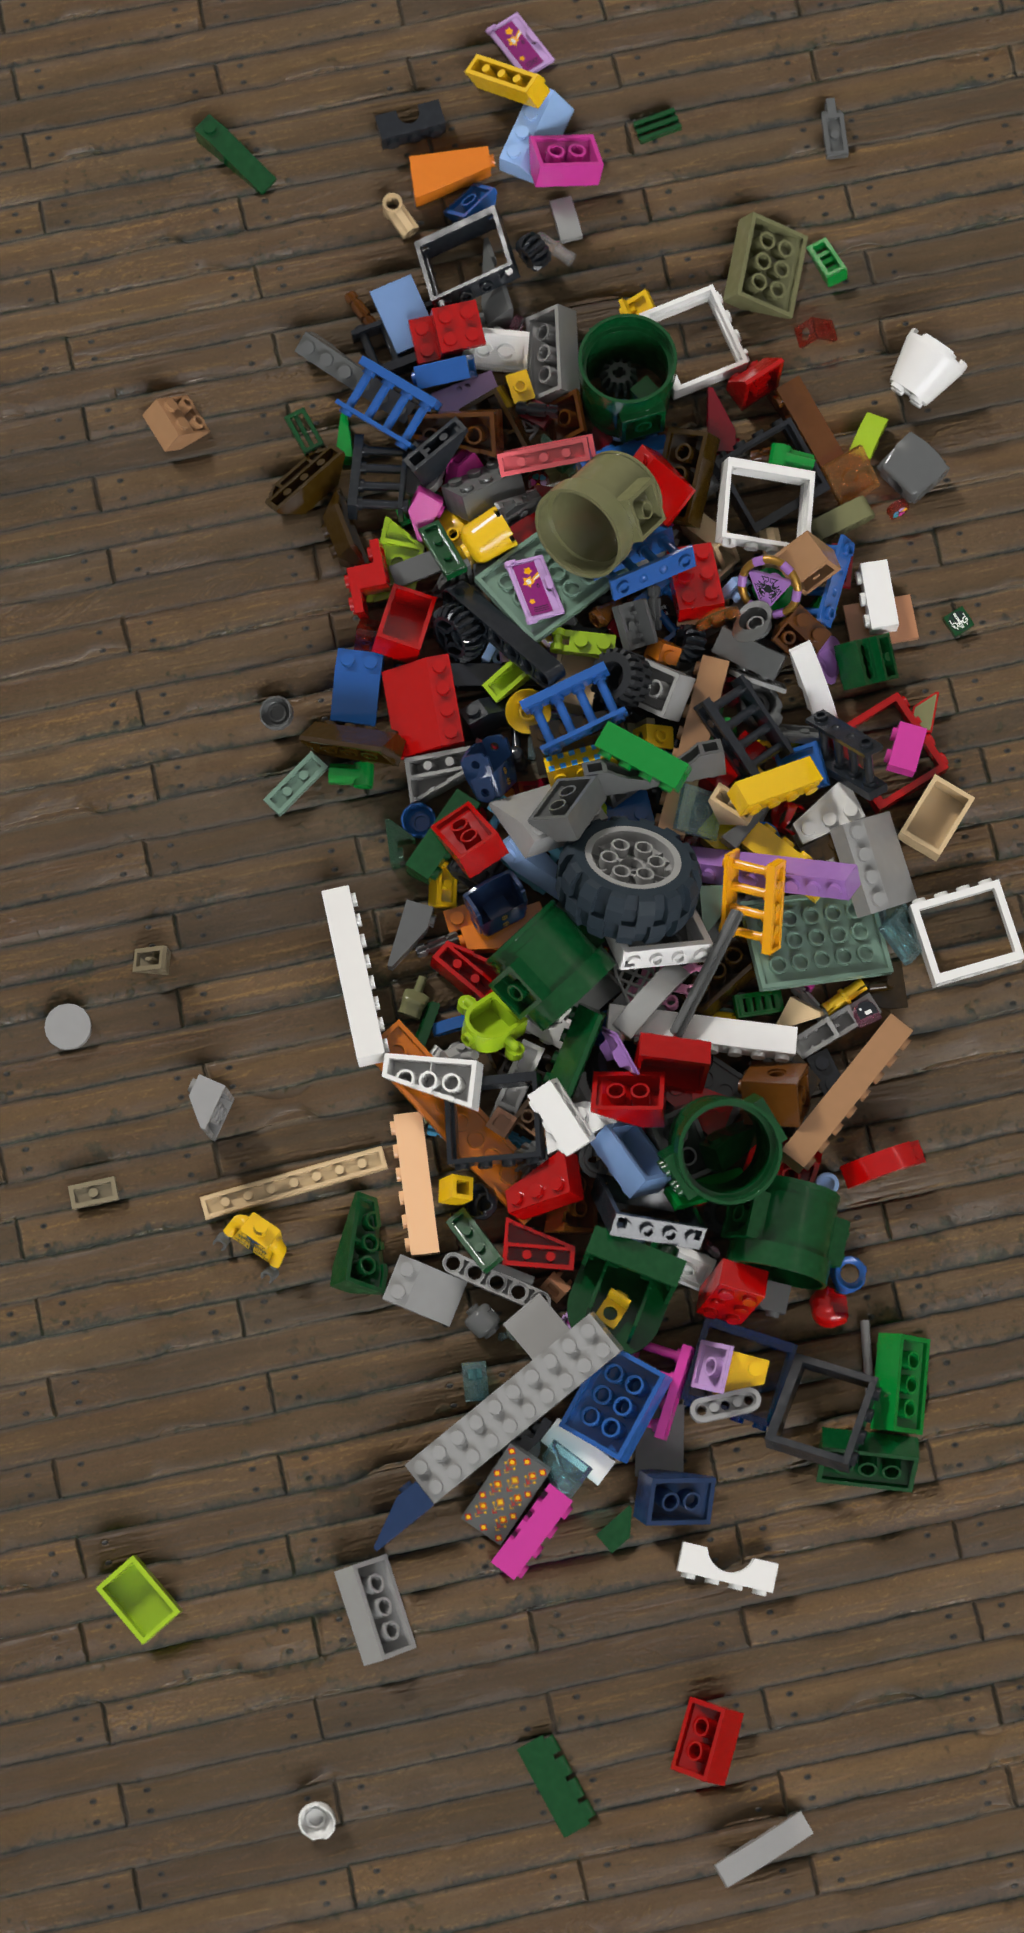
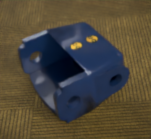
(488, 769)
(496, 903)

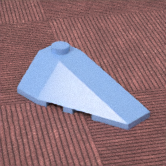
(537, 869)

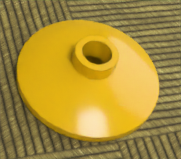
(517, 717)

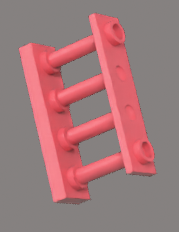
(546, 455)

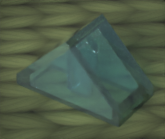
(475, 1381)

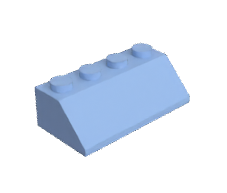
(547, 120)

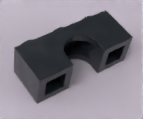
(394, 132)

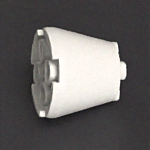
(924, 369)

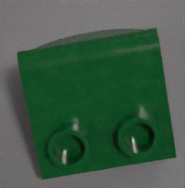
(640, 1271)

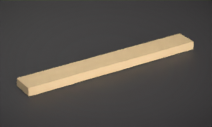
(293, 1183)

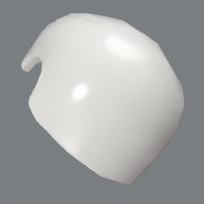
(317, 1820)

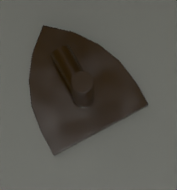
(888, 990)

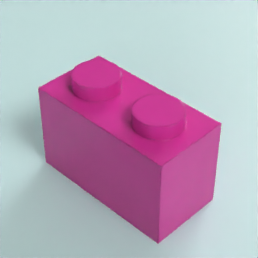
(906, 749)

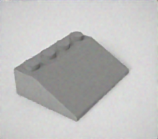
(514, 815)
(880, 863)

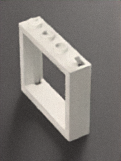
(724, 320)
(764, 471)
(666, 953)
(939, 979)

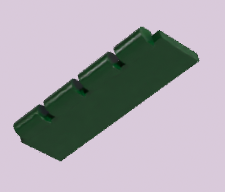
(550, 1778)

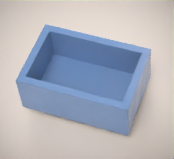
(630, 1159)

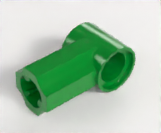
(785, 456)
(357, 775)

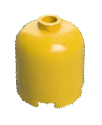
(486, 537)

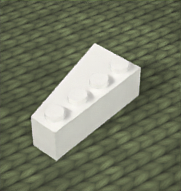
(444, 1078)

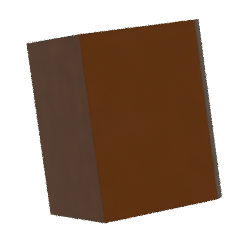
(571, 417)

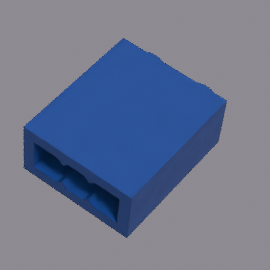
(444, 372)

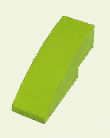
(506, 681)

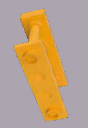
(772, 895)

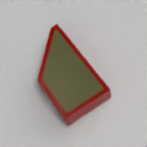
(926, 711)

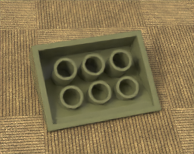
(765, 267)

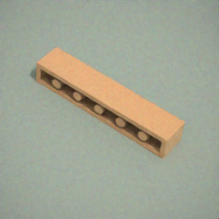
(416, 1184)

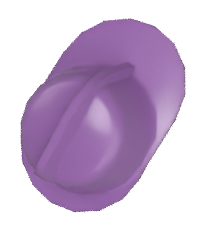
(827, 660)

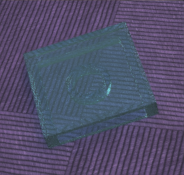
(695, 813)

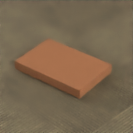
(907, 626)

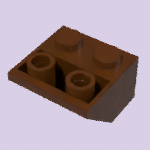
(799, 628)

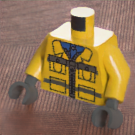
(258, 1237)

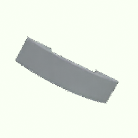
(650, 999)

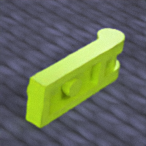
(581, 643)

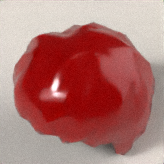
(829, 1307)

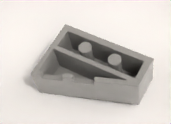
(434, 773)

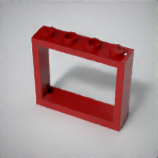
(939, 759)

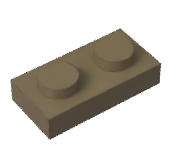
(93, 1193)

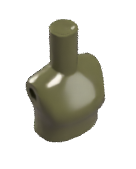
(414, 1000)

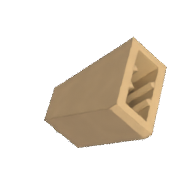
(706, 534)

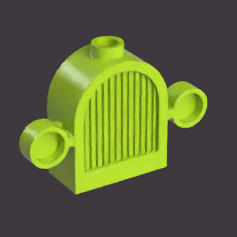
(491, 1026)

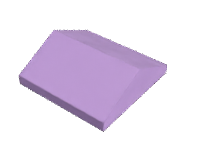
(712, 1366)

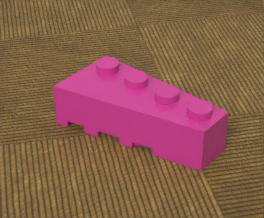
(531, 1532)

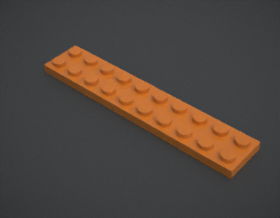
(474, 1136)

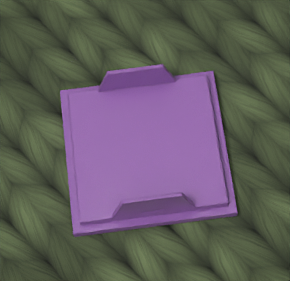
(614, 1049)

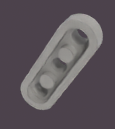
(736, 1404)

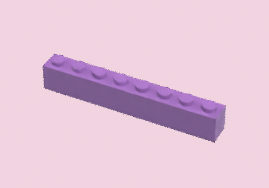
(802, 875)

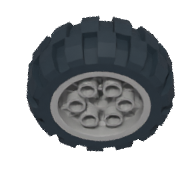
(629, 880)

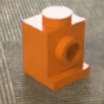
(663, 652)

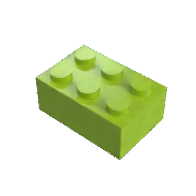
(139, 1599)

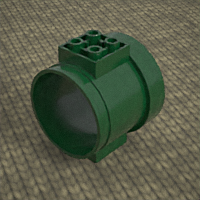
(642, 343)
(548, 966)
(750, 1182)
(789, 1233)

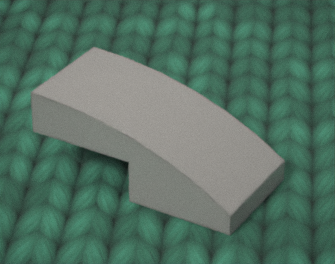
(566, 219)

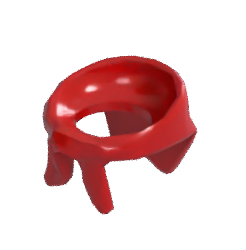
(777, 812)

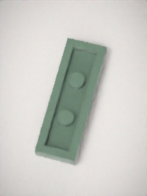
(295, 784)

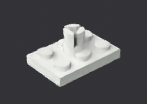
(503, 350)
(696, 1269)

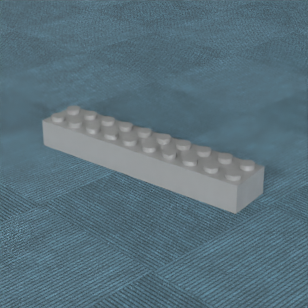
(514, 1407)

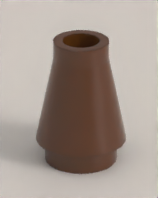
(602, 615)

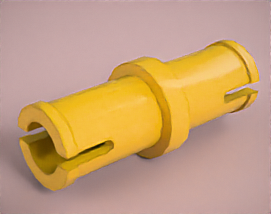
(844, 996)

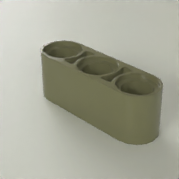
(842, 519)

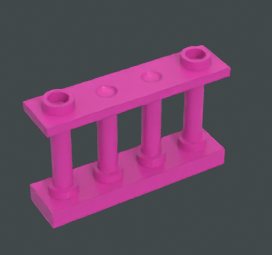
(670, 1402)

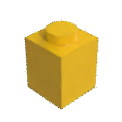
(455, 1190)

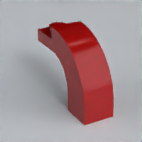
(882, 1163)

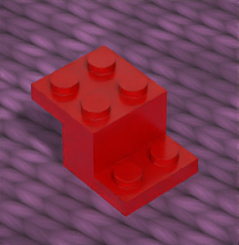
(446, 332)
(368, 579)

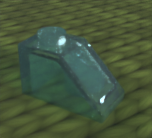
(567, 1469)

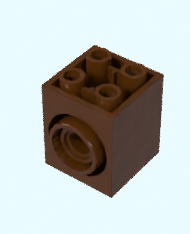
(782, 1087)

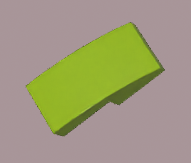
(870, 433)

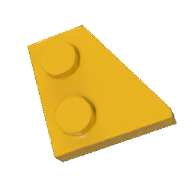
(745, 1372)

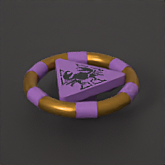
(770, 586)

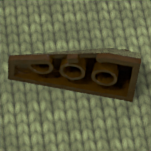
(513, 428)

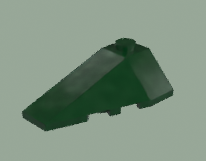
(359, 1257)

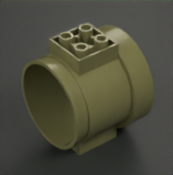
(599, 514)

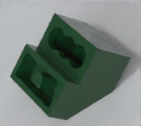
(866, 661)

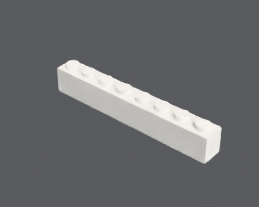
(354, 977)
(725, 1034)

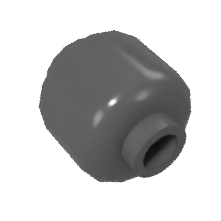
(482, 1320)

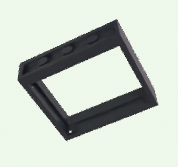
(456, 235)
(797, 443)
(506, 1160)
(686, 1233)
(858, 1436)

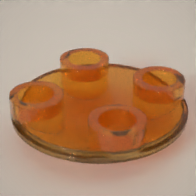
(717, 617)

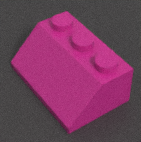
(565, 160)

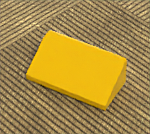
(443, 890)

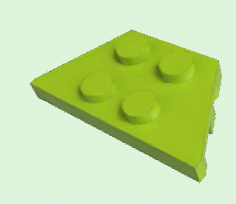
(398, 547)

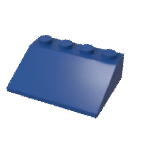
(616, 1405)

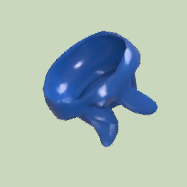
(844, 1287)

